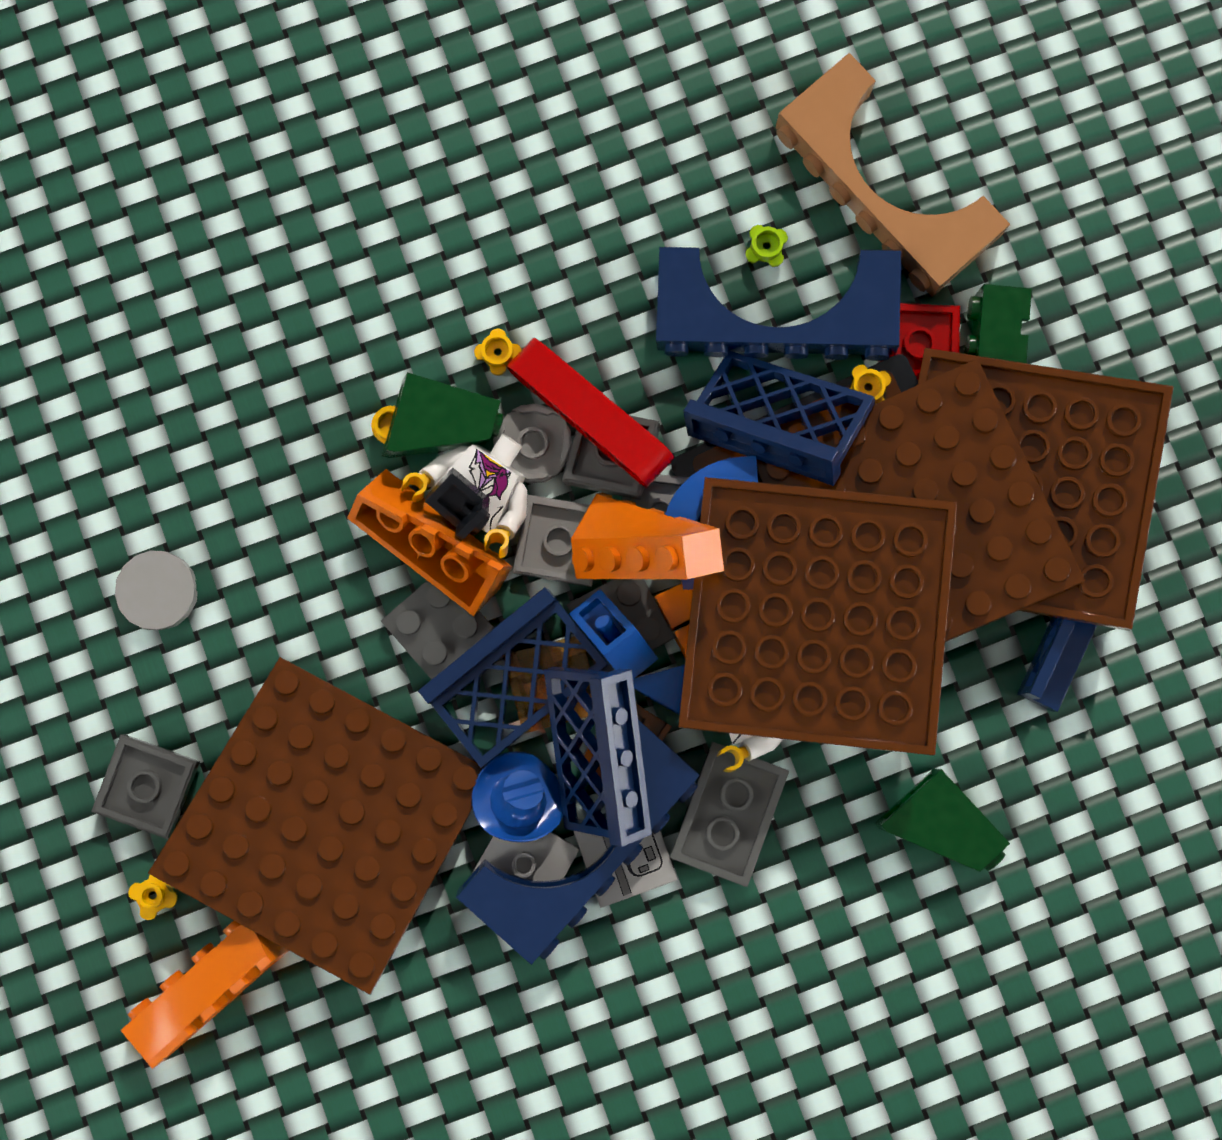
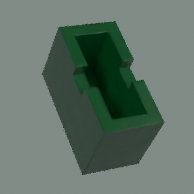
(997, 322)

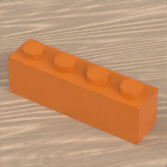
(428, 543)
(642, 543)
(200, 993)

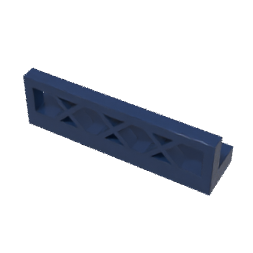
(1056, 662)

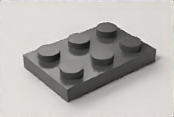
(729, 816)

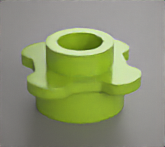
(761, 235)

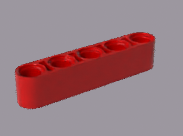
(590, 412)

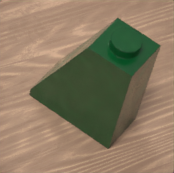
(439, 418)
(945, 822)

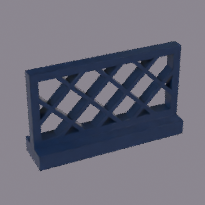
(764, 438)
(488, 652)
(615, 750)

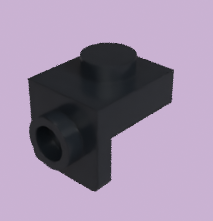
(460, 503)

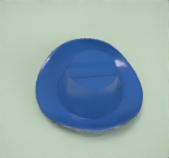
(517, 798)

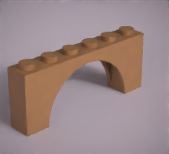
(930, 245)

